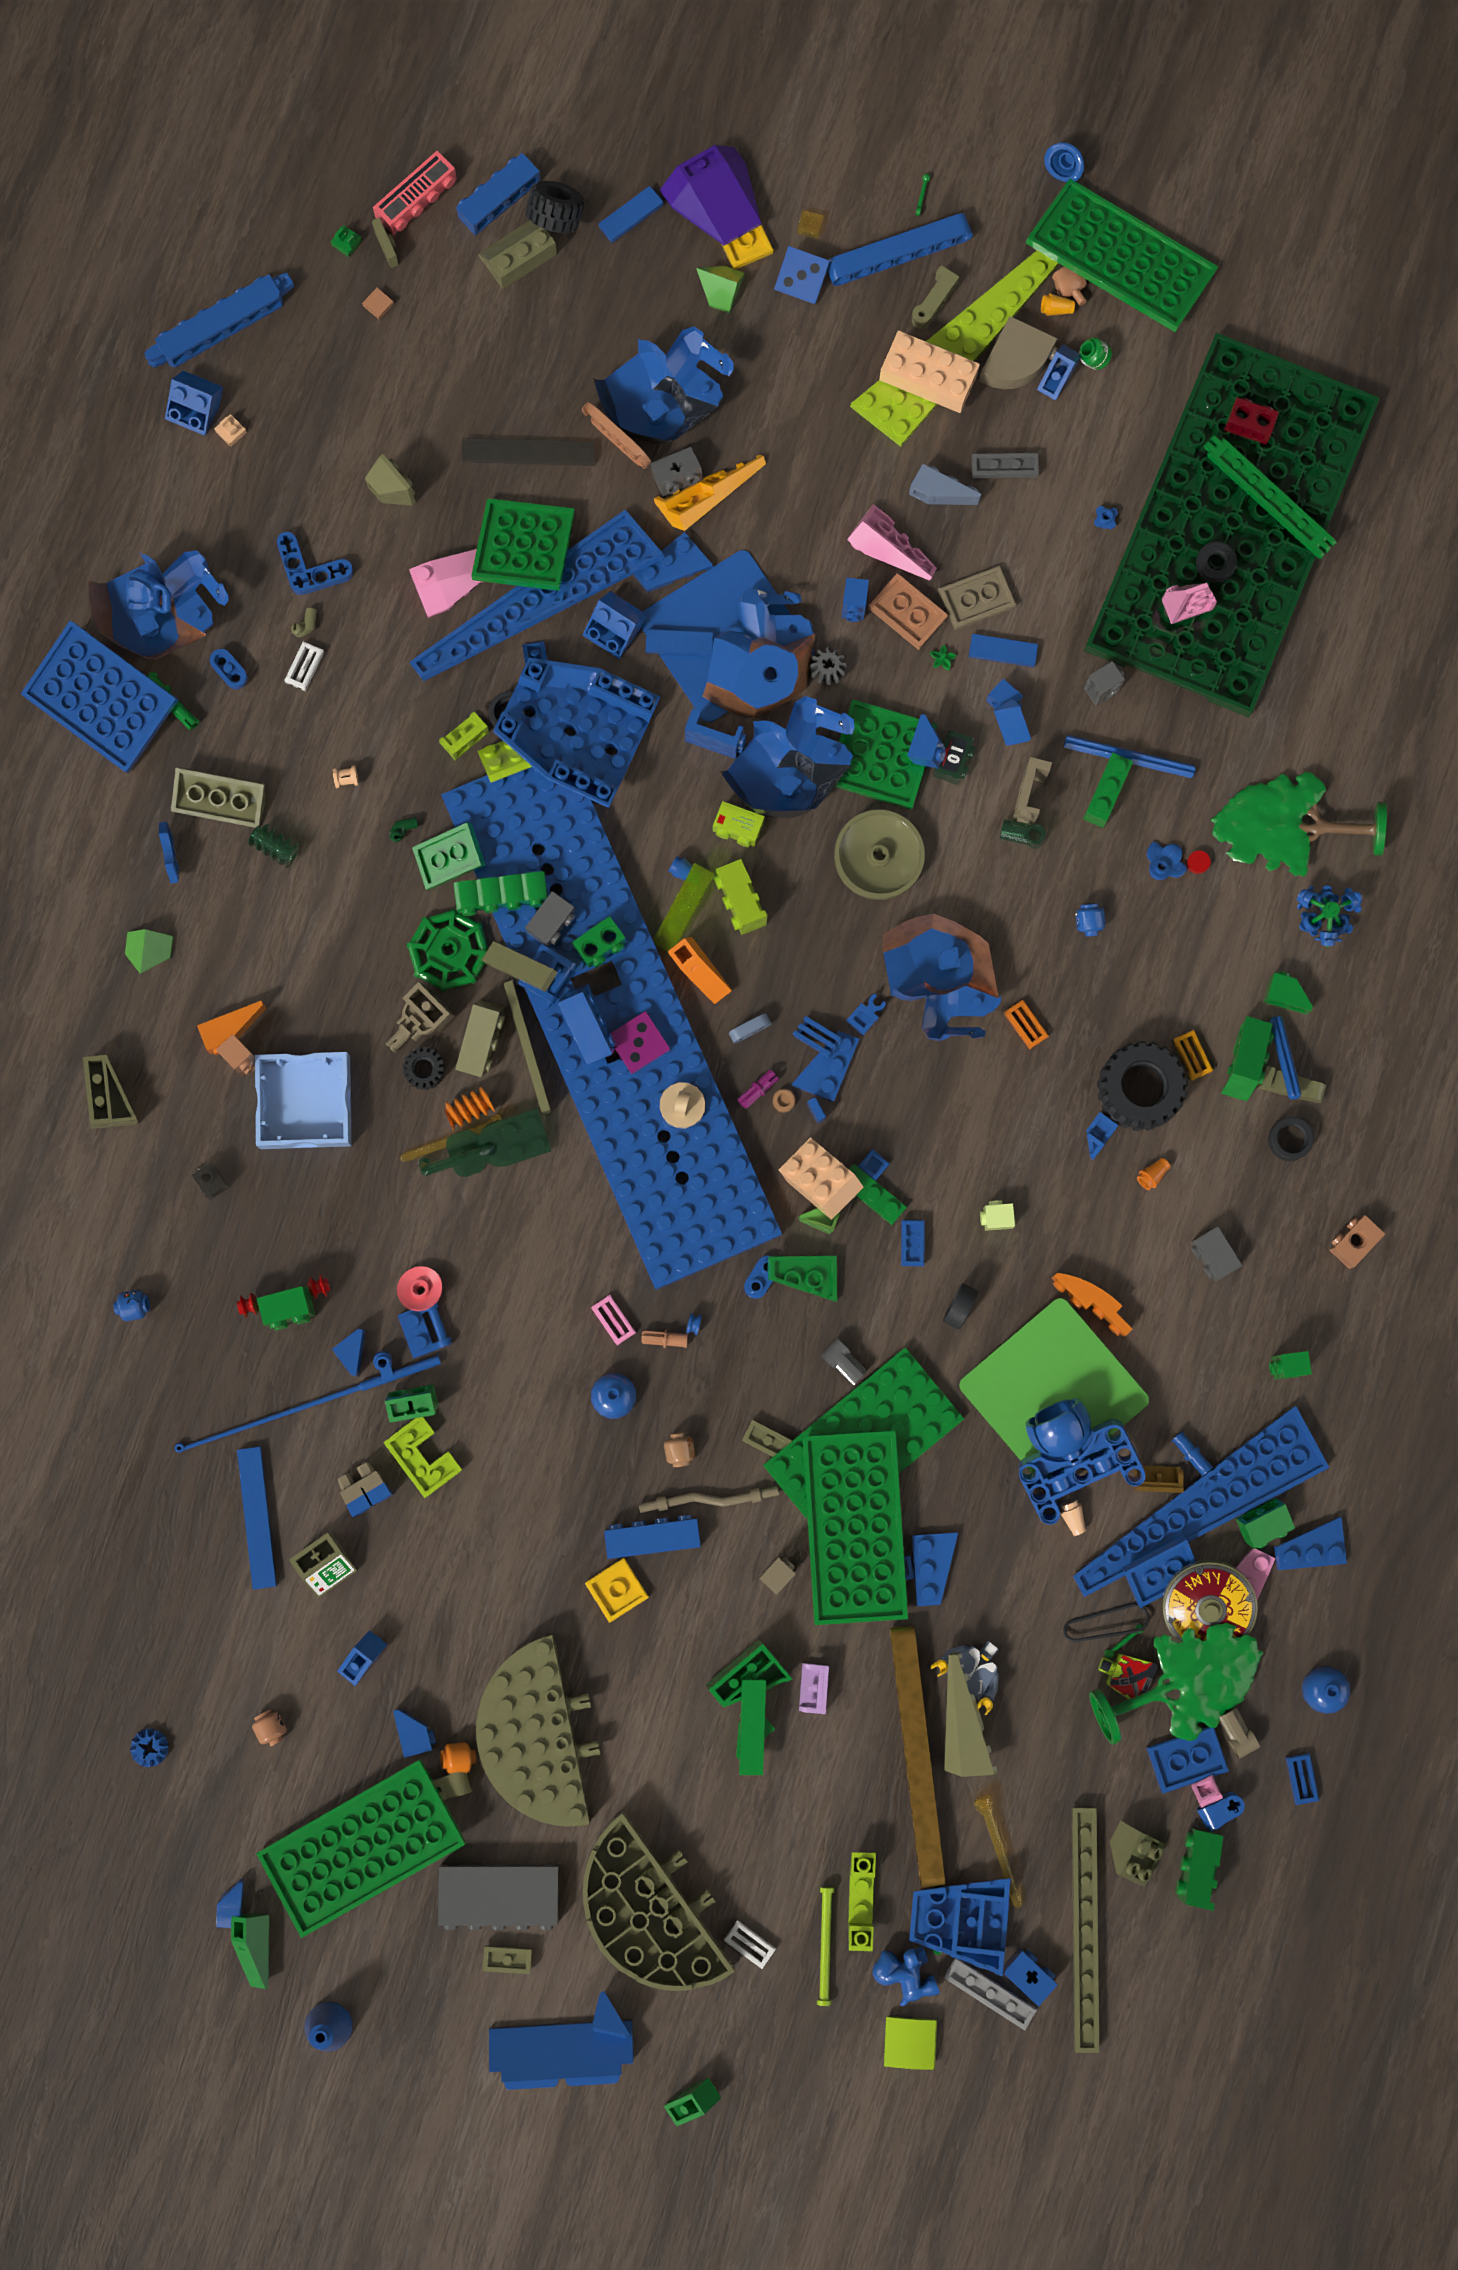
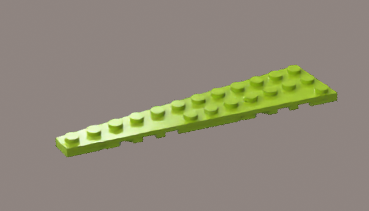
(967, 335)

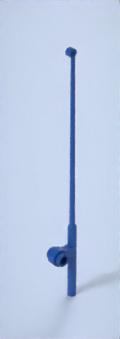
(387, 1375)

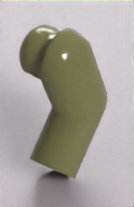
(307, 626)

